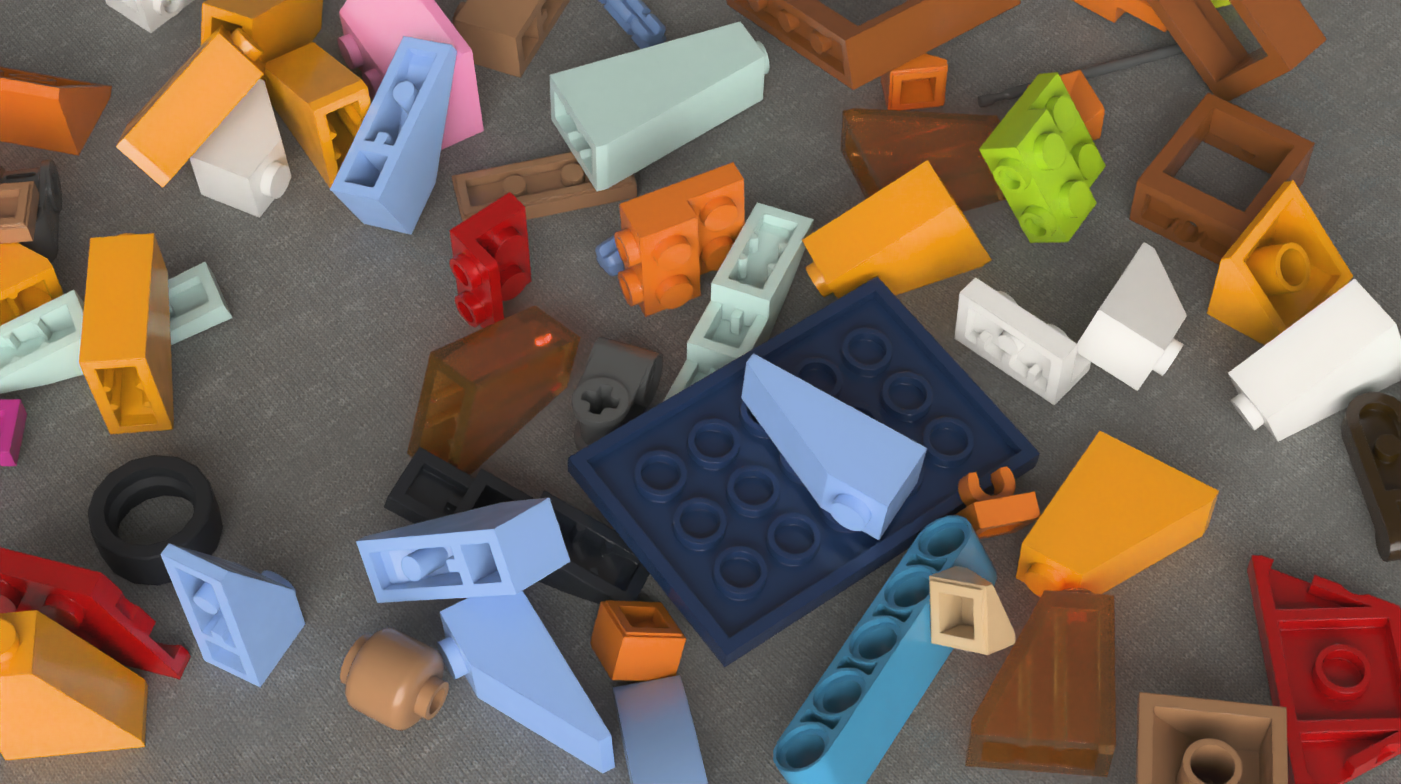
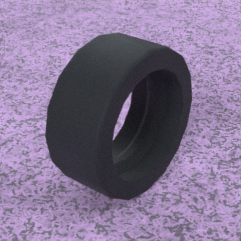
(145, 480)

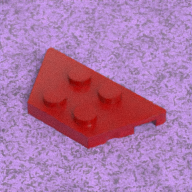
(89, 608)
(1334, 670)

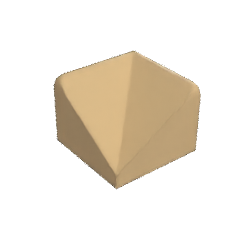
(967, 613)

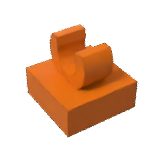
(999, 512)

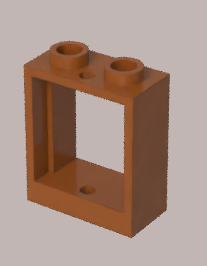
(1218, 56)
(1169, 204)

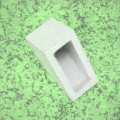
(244, 156)
(1136, 323)

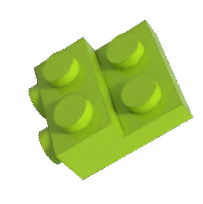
(1045, 161)

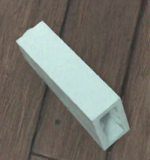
(655, 99)

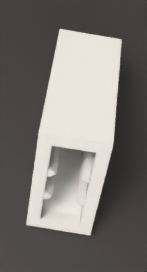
(1319, 364)

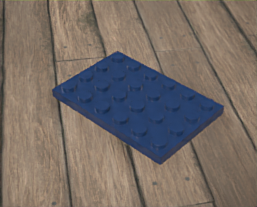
(728, 517)

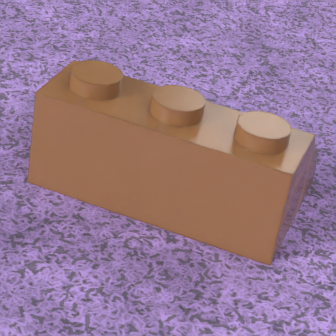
(1209, 741)

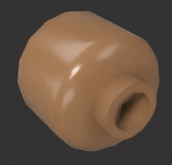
(394, 678)

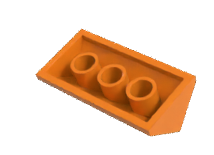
(49, 110)

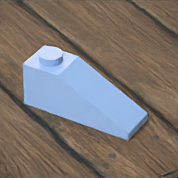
(400, 139)
(840, 454)
(466, 553)
(235, 613)
(523, 674)

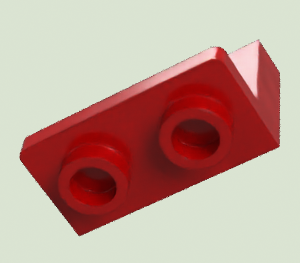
(490, 260)

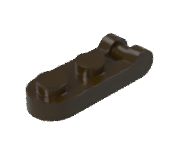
(1374, 447)

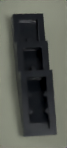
(600, 560)

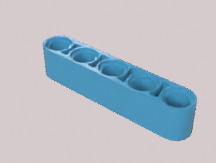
(880, 667)

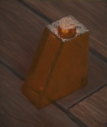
(892, 142)
(491, 386)
(1054, 692)

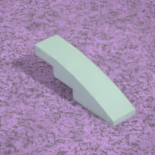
(746, 292)
(47, 340)

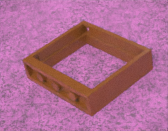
(875, 47)

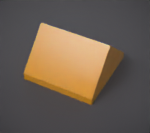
(1277, 269)

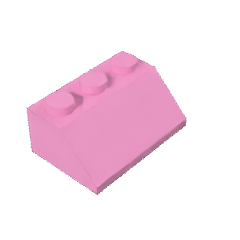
(373, 35)

